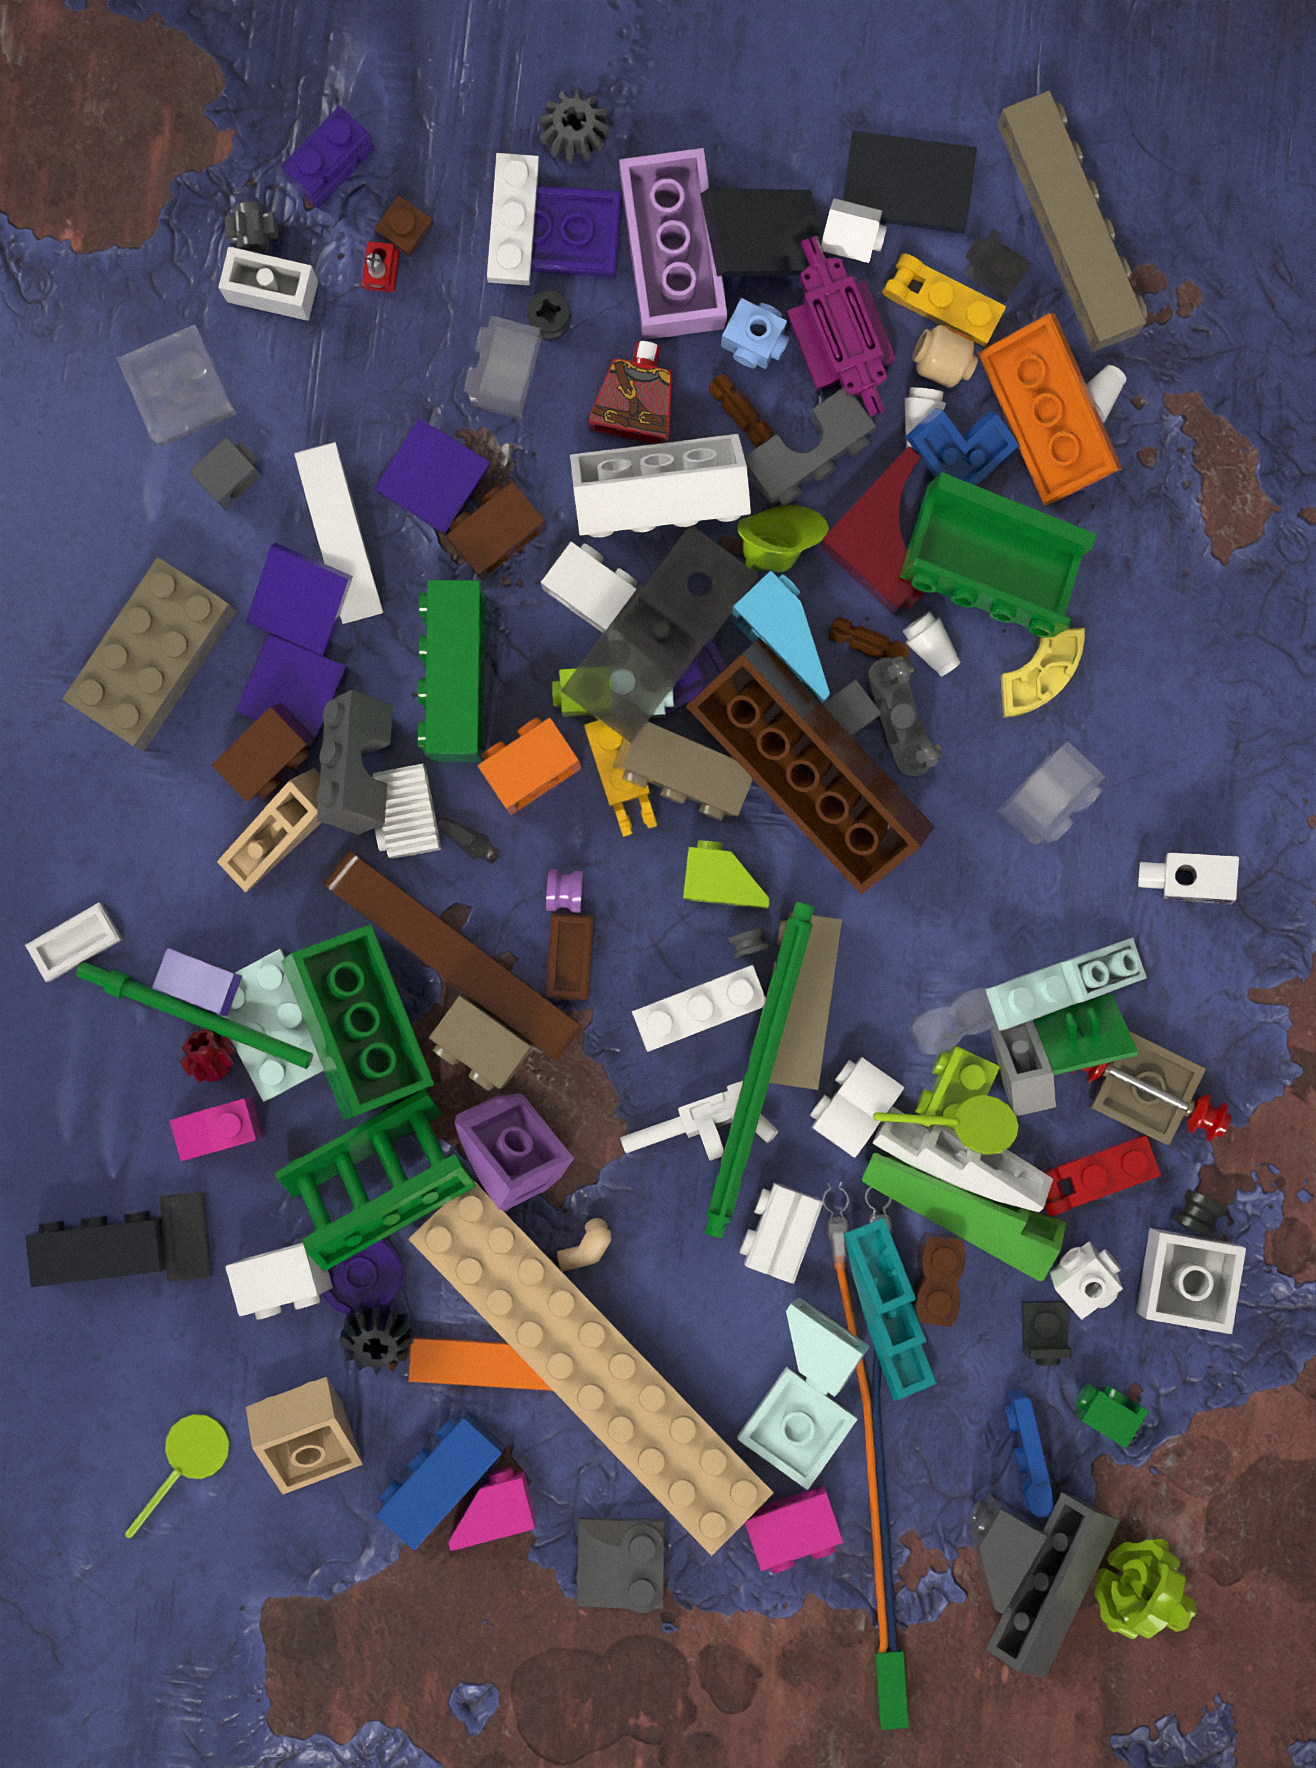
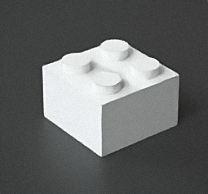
(1190, 1281)

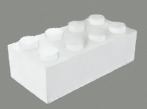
(660, 485)

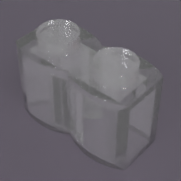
(944, 1027)

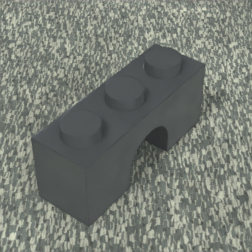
(781, 472)
(347, 793)

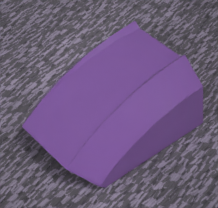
(511, 1149)

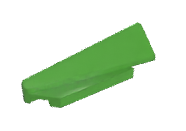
(1003, 1230)

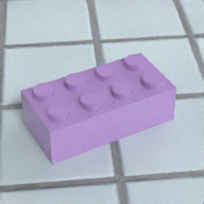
(671, 244)

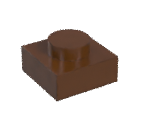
(404, 226)

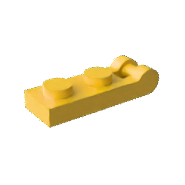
(944, 300)

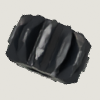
(377, 1336)

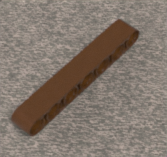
(453, 955)

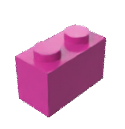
(793, 1529)

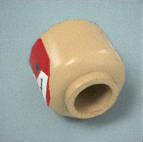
(945, 356)

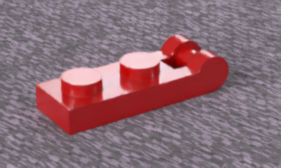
(1101, 1174)

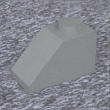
(1024, 1068)

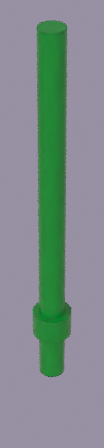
(121, 985)

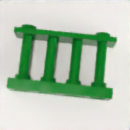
(390, 1211)

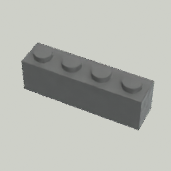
(1053, 1586)

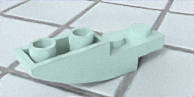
(1065, 984)

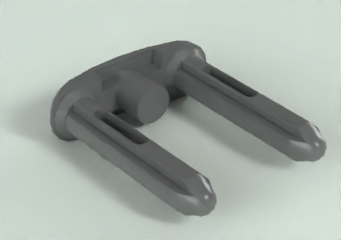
(900, 717)

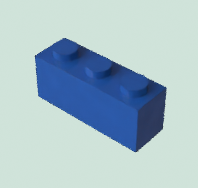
(438, 1479)

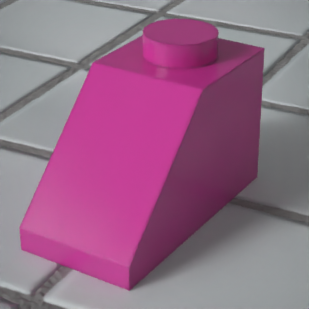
(216, 1128)
(496, 1510)

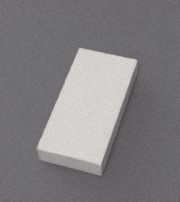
(73, 942)

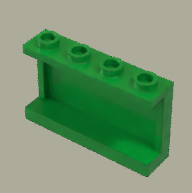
(995, 555)

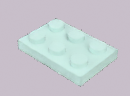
(269, 1006)

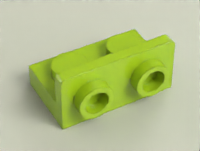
(958, 1079)

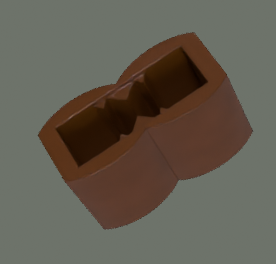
(940, 1266)

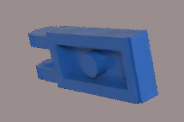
(1029, 1455)

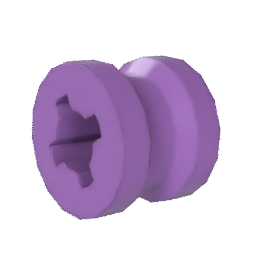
(564, 890)

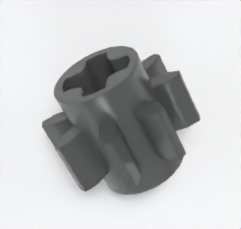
(251, 227)

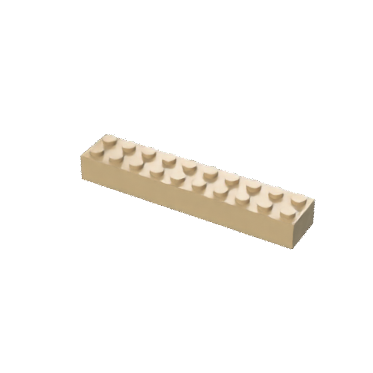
(592, 1367)

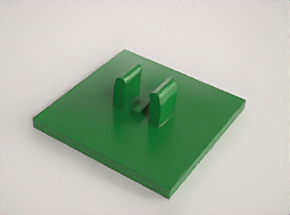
(1085, 1035)

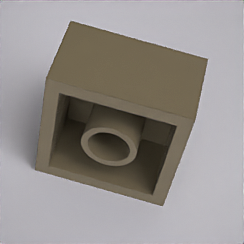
(481, 1043)

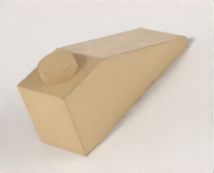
(274, 831)

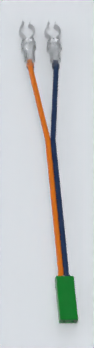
(888, 1662)

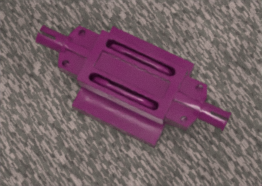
(840, 330)

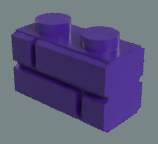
(328, 157)

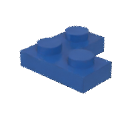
(965, 456)

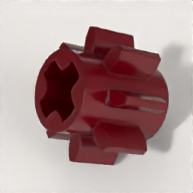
(207, 1056)

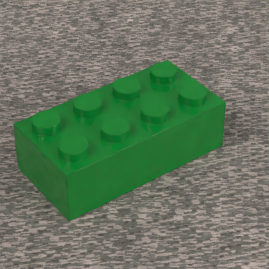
(454, 671)
(357, 1022)

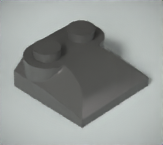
(621, 1563)

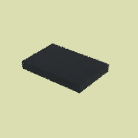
(911, 180)
(759, 230)

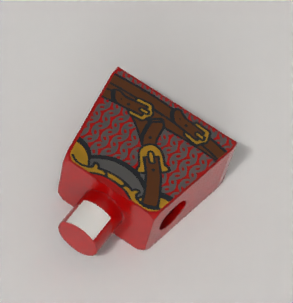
(635, 398)

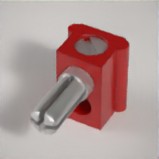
(379, 274)

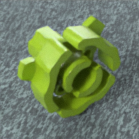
(1146, 1594)

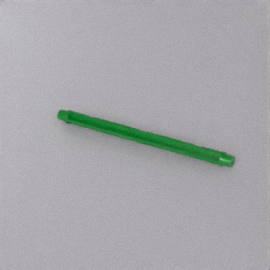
(759, 1069)

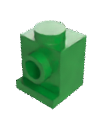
(1109, 1413)

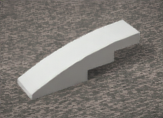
(338, 528)
(943, 1155)

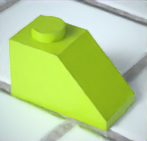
(720, 878)

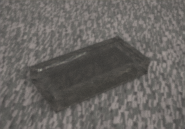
(185, 1236)

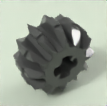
(585, 115)

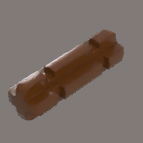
(740, 410)
(866, 640)

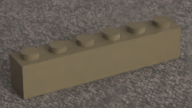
(1072, 221)

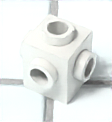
(1087, 1279)

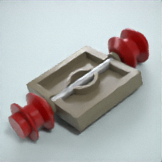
(1155, 1093)

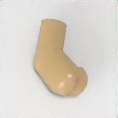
(590, 1249)

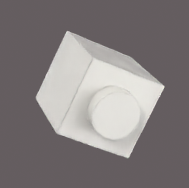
(853, 231)

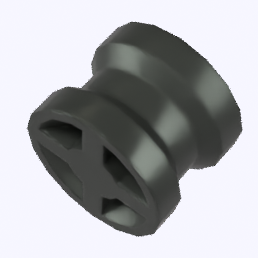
(551, 324)
(1199, 1213)

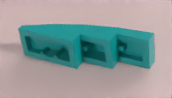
(888, 1309)

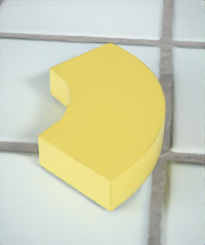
(1044, 674)

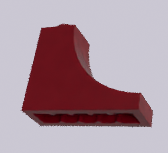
(870, 540)

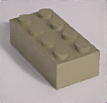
(150, 654)

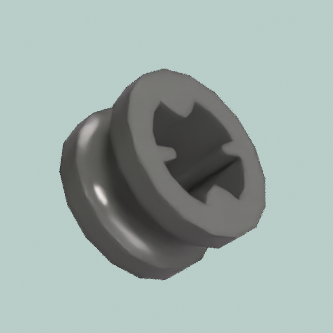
(748, 942)

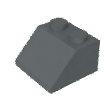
(1004, 1547)

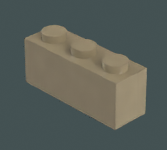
(684, 771)

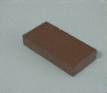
(569, 956)

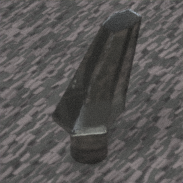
(472, 842)

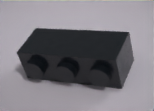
(95, 1249)

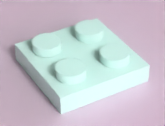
(797, 1428)

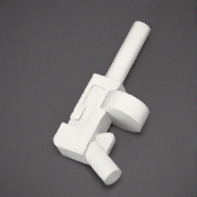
(699, 1118)

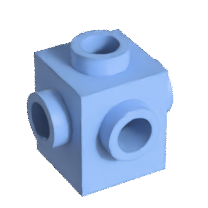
(755, 334)

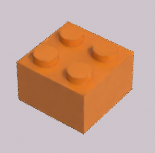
(529, 764)

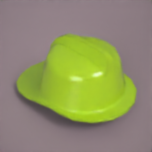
(779, 536)

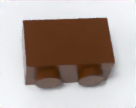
(495, 530)
(264, 753)

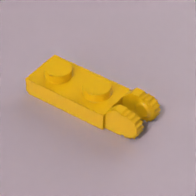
(605, 747)

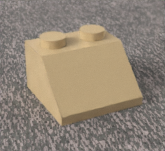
(303, 1435)

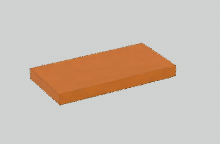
(1049, 409)

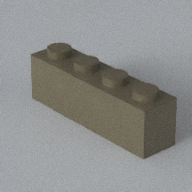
(804, 1033)

